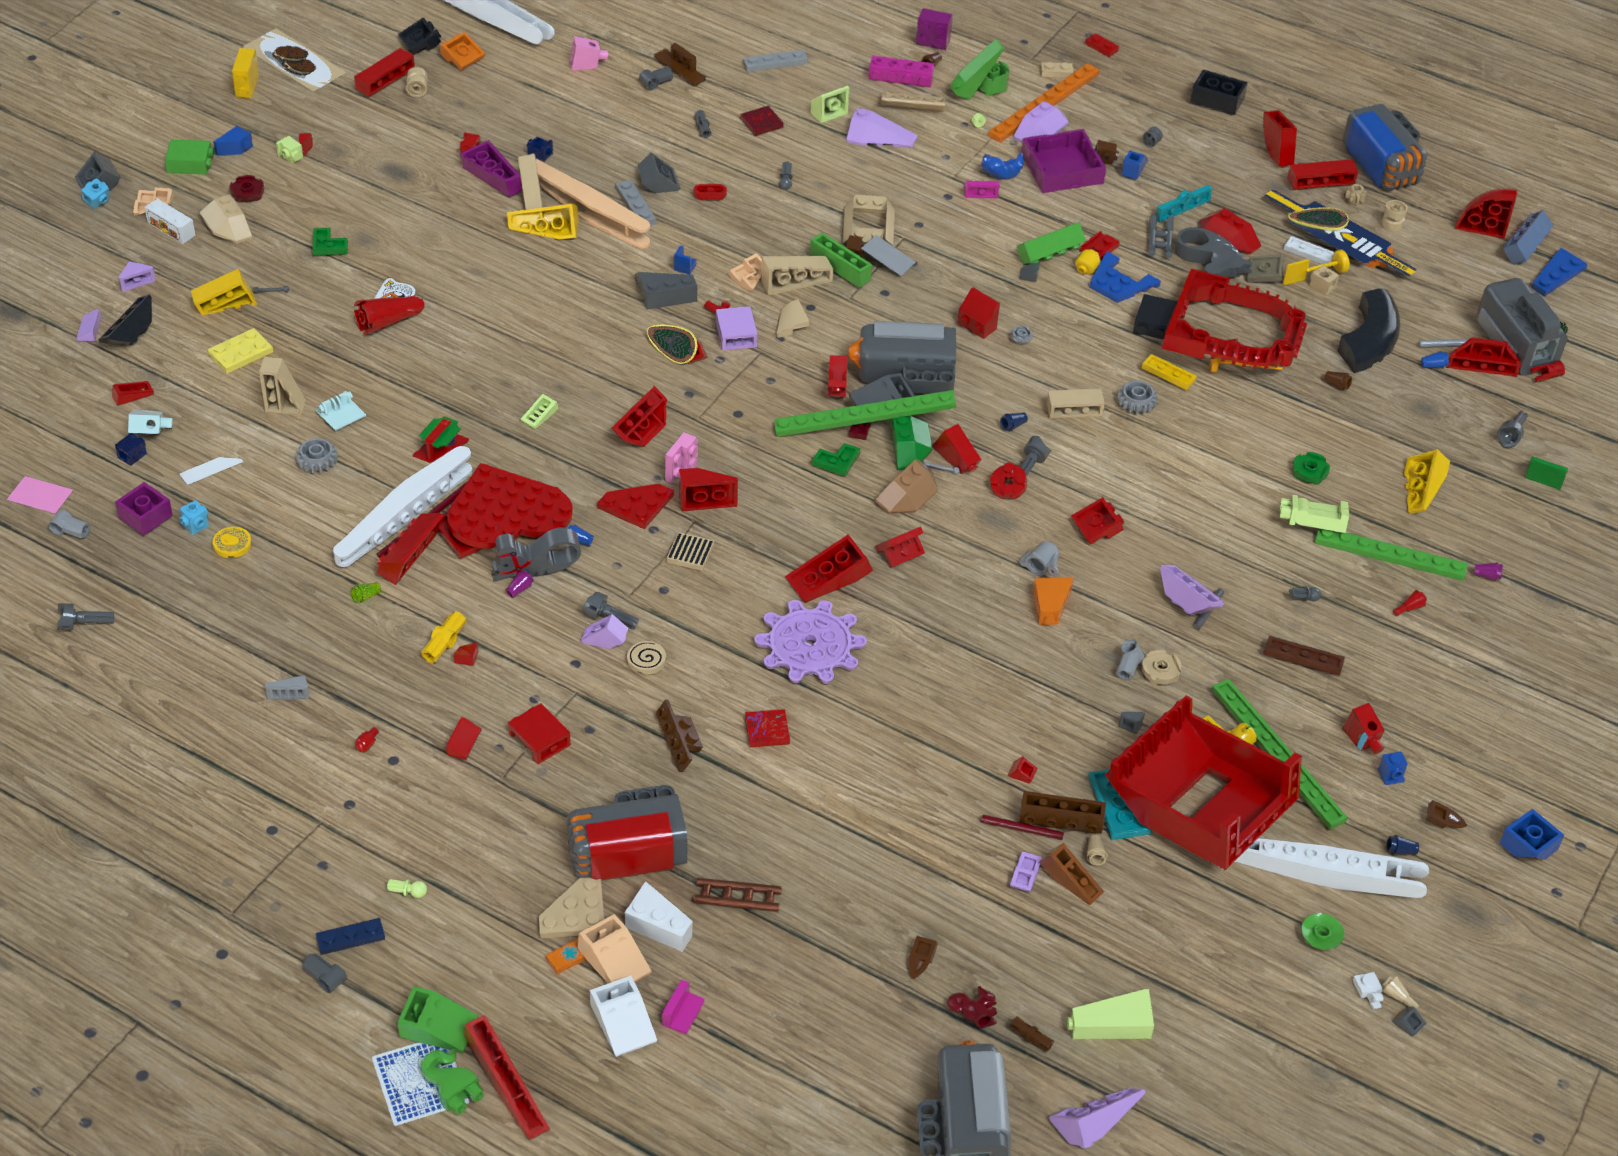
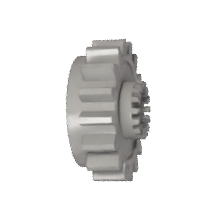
(1137, 397)
(316, 455)

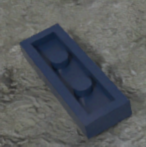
(350, 936)

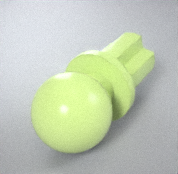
(417, 889)

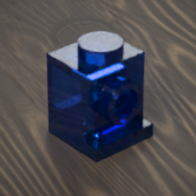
(541, 148)

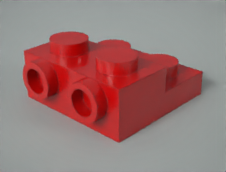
(1098, 521)

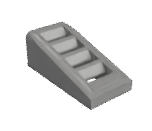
(288, 689)

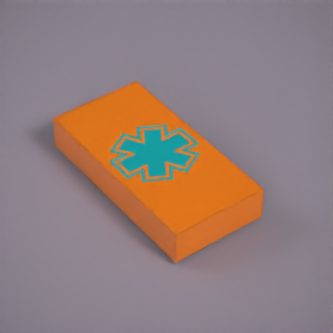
(565, 957)

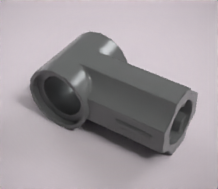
(654, 78)
(327, 975)

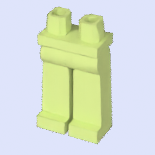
(1315, 514)

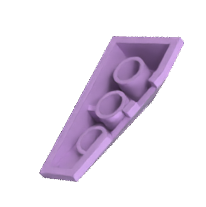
(873, 128)
(1092, 1122)

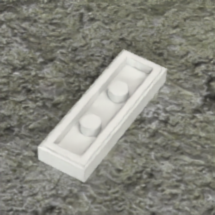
(1308, 250)

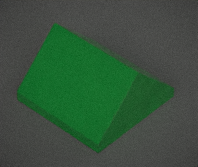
(1546, 473)

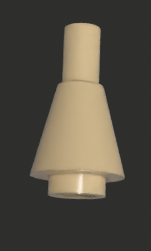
(1396, 990)

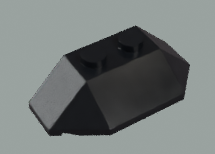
(130, 323)

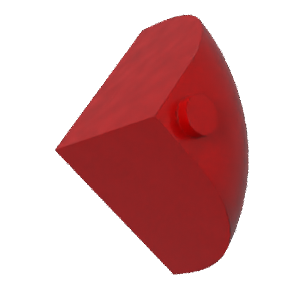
(1488, 213)

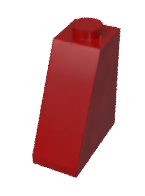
(957, 449)

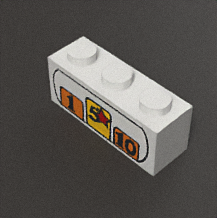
(170, 221)

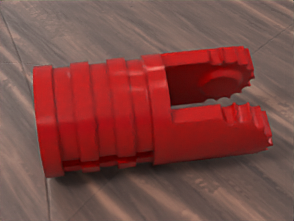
(1549, 370)

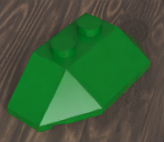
(910, 440)

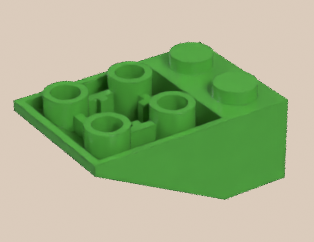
(434, 1020)

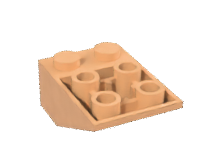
(612, 951)

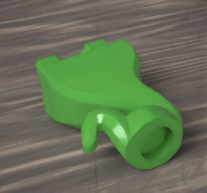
(453, 1083)

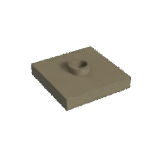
(1266, 268)

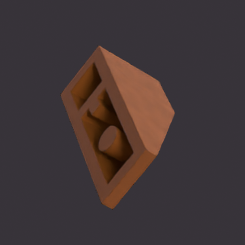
(1071, 874)

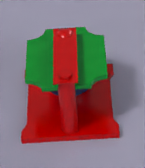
(439, 439)

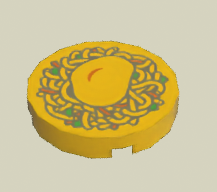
(232, 542)

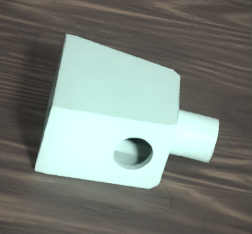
(140, 422)

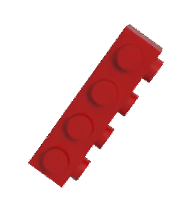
(384, 72)
(1322, 174)

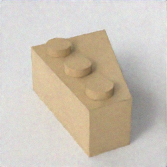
(279, 388)

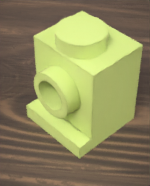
(289, 149)

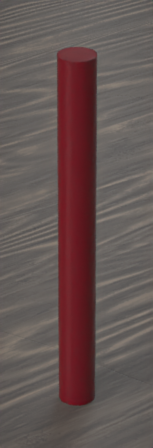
(1022, 827)

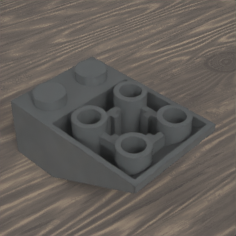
(883, 389)

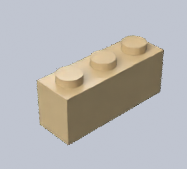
(1075, 403)

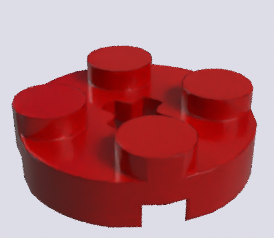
(1005, 472)

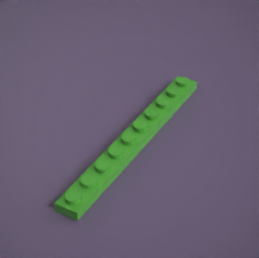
(865, 413)
(1269, 742)

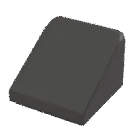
(1030, 272)
(1131, 721)
(1409, 1021)

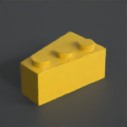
(223, 293)

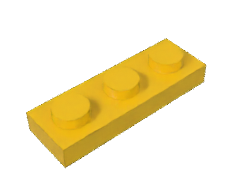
(1169, 372)

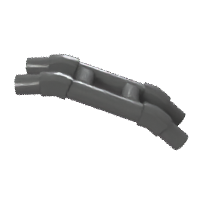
(1153, 233)

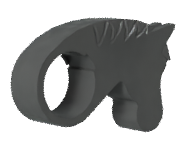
(1214, 251)

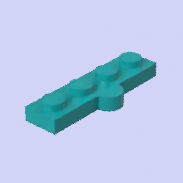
(1184, 202)

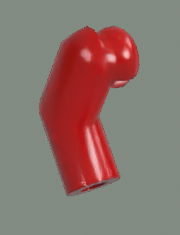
(712, 307)

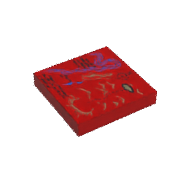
(767, 728)

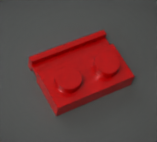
(1101, 244)

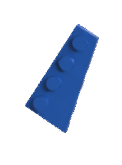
(1558, 271)

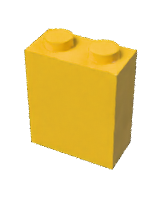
(245, 73)

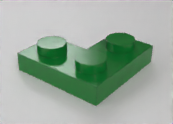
(325, 245)
(837, 463)

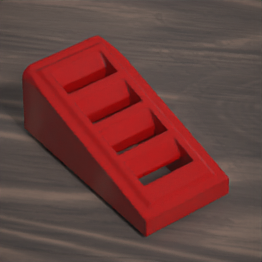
(129, 392)

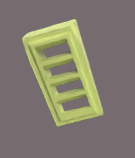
(542, 401)

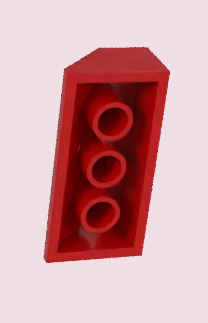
(409, 546)

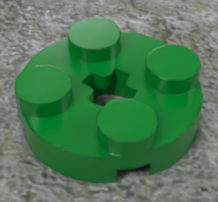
(1314, 475)

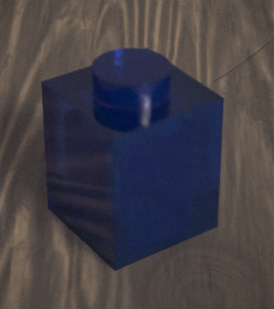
(131, 449)

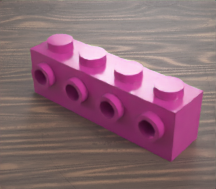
(901, 71)

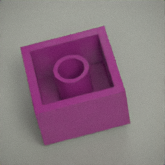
(934, 29)
(143, 508)

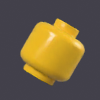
(1087, 262)

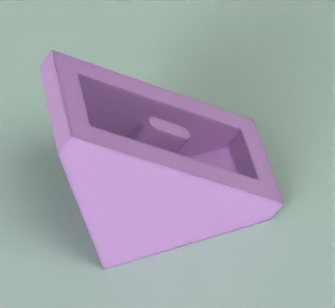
(136, 275)

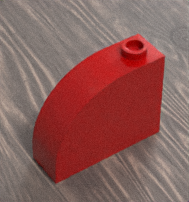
(1279, 137)

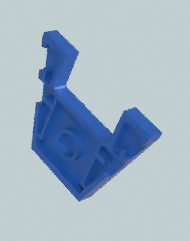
(1117, 285)

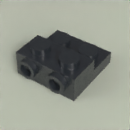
(420, 35)

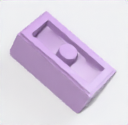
(89, 326)

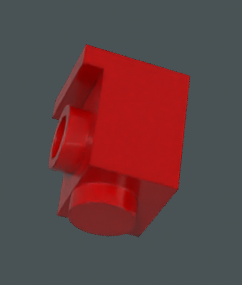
(470, 140)

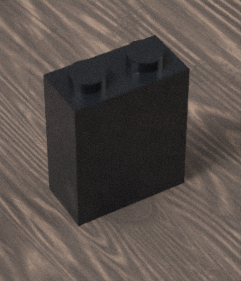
(1154, 316)

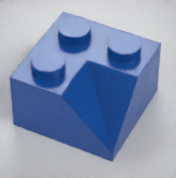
(1531, 837)

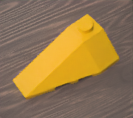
(1424, 478)

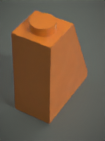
(1051, 598)

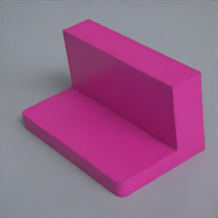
(981, 189)
(682, 1009)

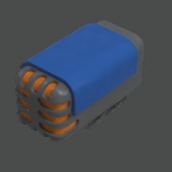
(1385, 146)

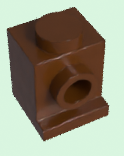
(1107, 151)
(855, 244)

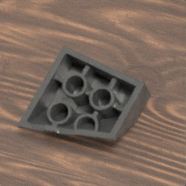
(666, 289)

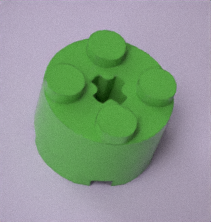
(996, 79)

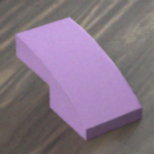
(1026, 872)

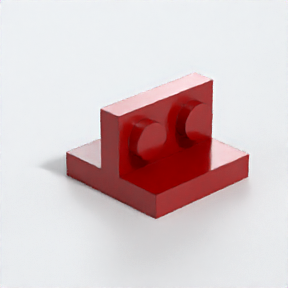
(902, 547)

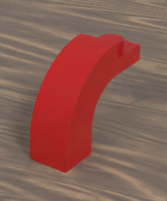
(837, 376)

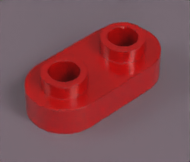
(710, 191)

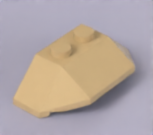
(226, 220)

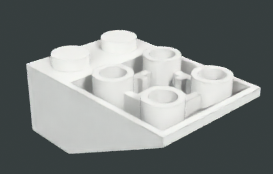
(622, 1015)

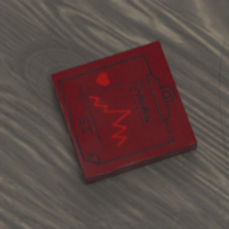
(761, 120)

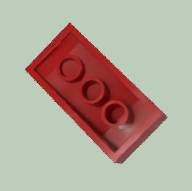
(830, 570)

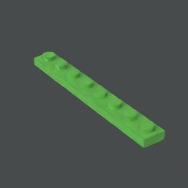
(1392, 553)

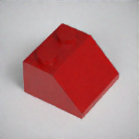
(979, 313)

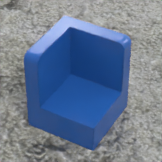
(682, 262)

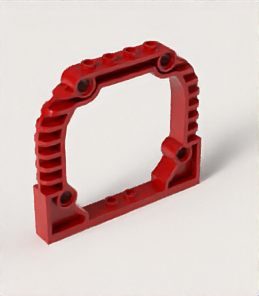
(1201, 286)

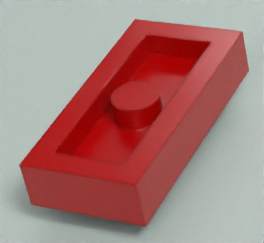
(1102, 45)

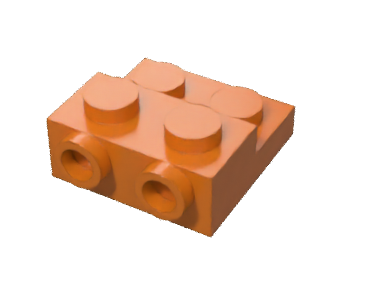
(461, 51)

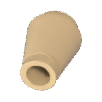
(1096, 851)

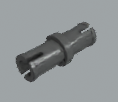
(703, 123)

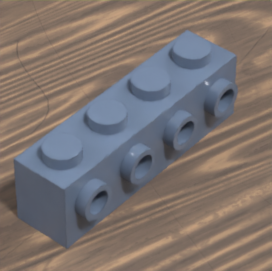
(1528, 237)

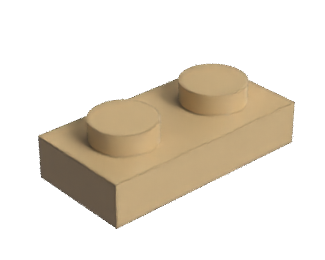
(1051, 69)

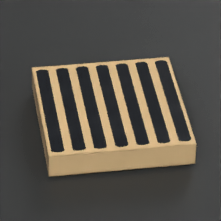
(690, 551)

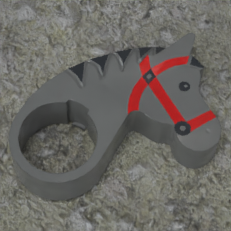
(536, 557)

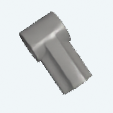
(65, 523)
(1130, 659)

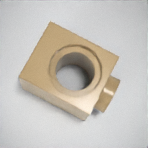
(1324, 280)

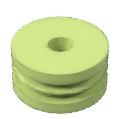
(978, 120)

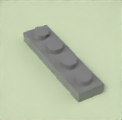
(773, 61)
(634, 201)

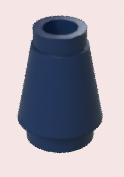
(1013, 420)
(1401, 846)

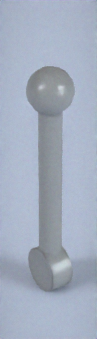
(955, 470)

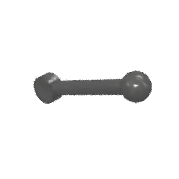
(256, 290)

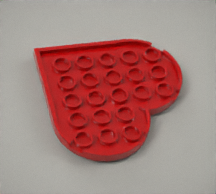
(506, 503)

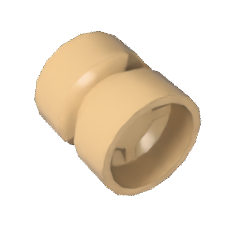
(416, 82)
(1394, 215)

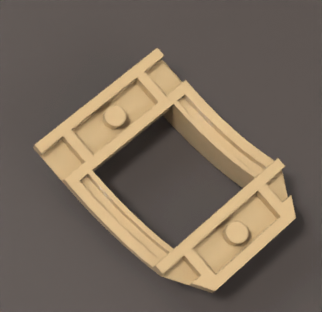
(869, 204)

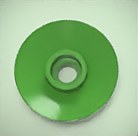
(1325, 925)

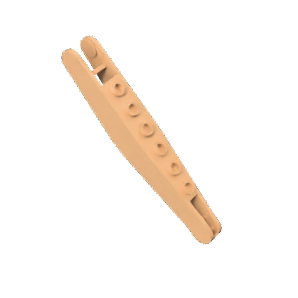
(594, 206)

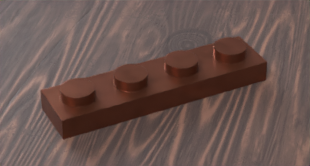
(1304, 655)

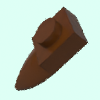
(1443, 816)
(921, 955)

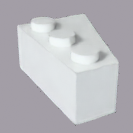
(658, 919)

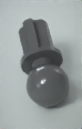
(786, 176)
(1305, 593)

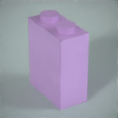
(736, 328)

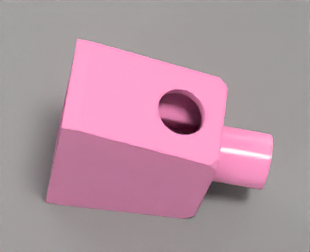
(586, 54)

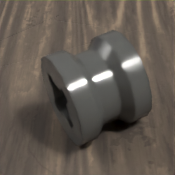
(1152, 136)

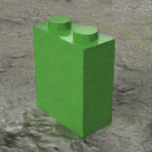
(189, 156)

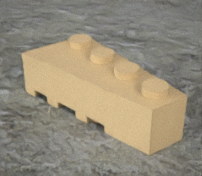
(794, 272)

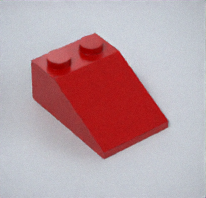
(706, 489)

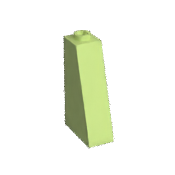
(1114, 1018)

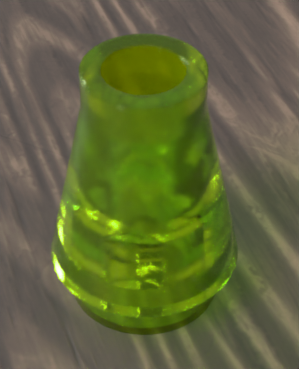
(363, 592)

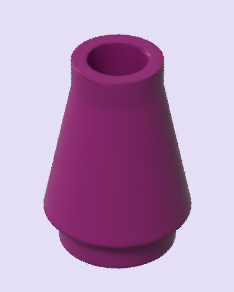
(1490, 570)
(521, 582)

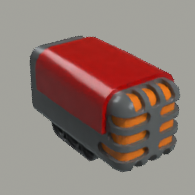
(630, 837)

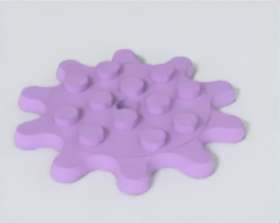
(828, 632)

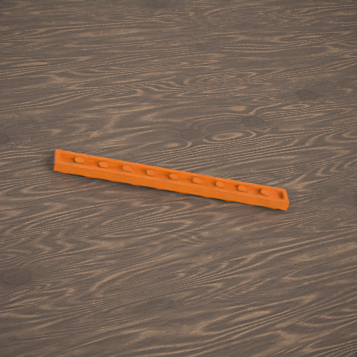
(1052, 96)

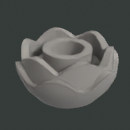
(1021, 335)

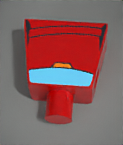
(1364, 728)

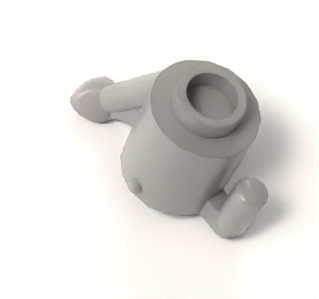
(1042, 559)

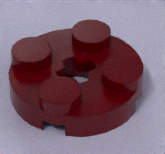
(254, 189)

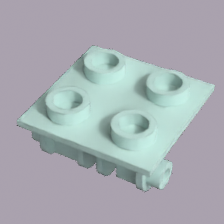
(340, 411)

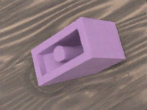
(605, 633)

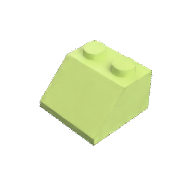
(830, 105)

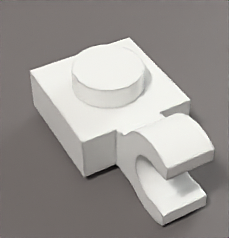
(1369, 987)

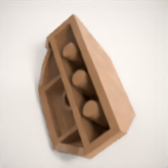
(909, 489)

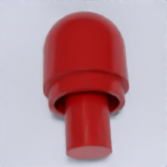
(366, 740)

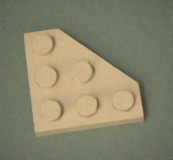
(574, 910)

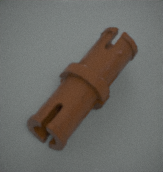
(1031, 1034)

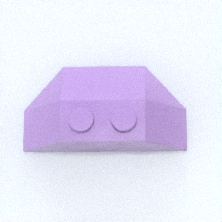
(1041, 121)
(1188, 592)

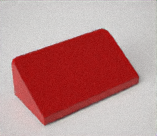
(463, 739)

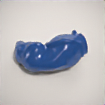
(1002, 169)

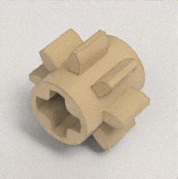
(1356, 194)

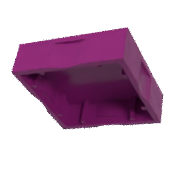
(1063, 161)

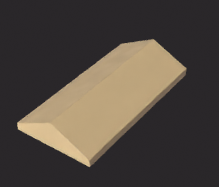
(913, 101)

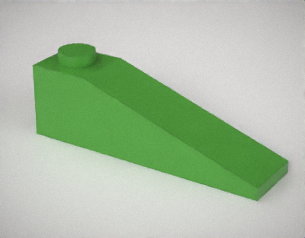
(976, 70)

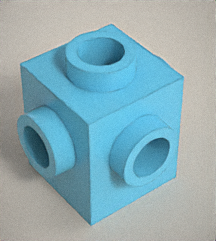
(95, 193)
(194, 517)

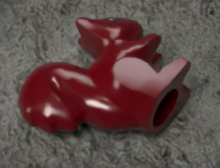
(975, 1010)

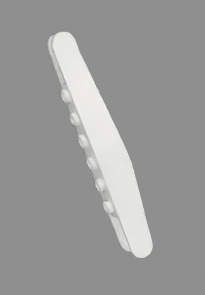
(507, 17)
(404, 504)
(1338, 867)

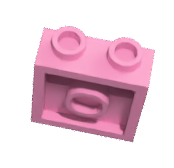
(681, 456)

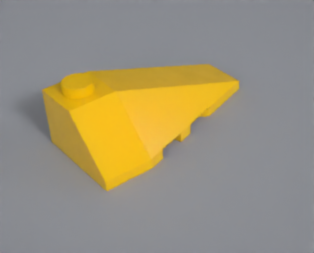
(552, 222)

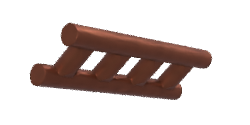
(728, 886)

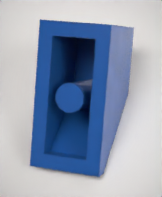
(233, 142)

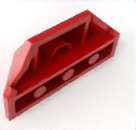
(1233, 229)
(1485, 357)
(643, 419)

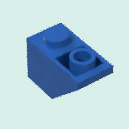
(1134, 164)

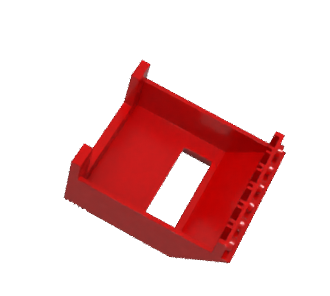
(1180, 753)

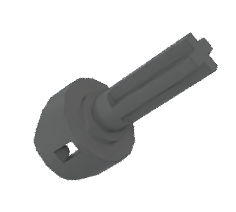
(1512, 431)
(1036, 452)
(597, 605)
(70, 616)

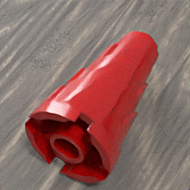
(382, 312)

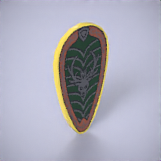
(1320, 218)
(673, 342)

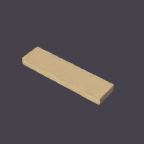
(530, 181)

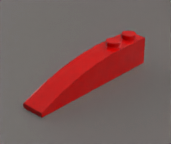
(504, 1077)

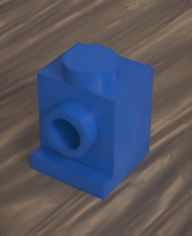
(1392, 768)

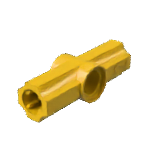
(443, 637)

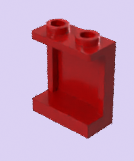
(540, 732)

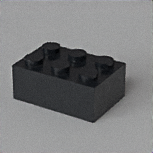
(1218, 91)

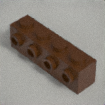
(1062, 812)

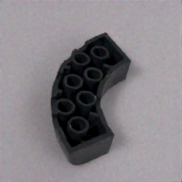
(1376, 335)

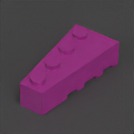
(492, 167)

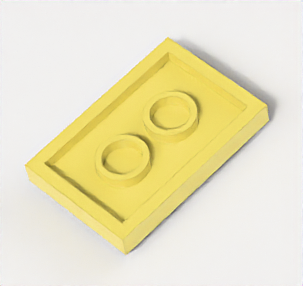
(240, 350)

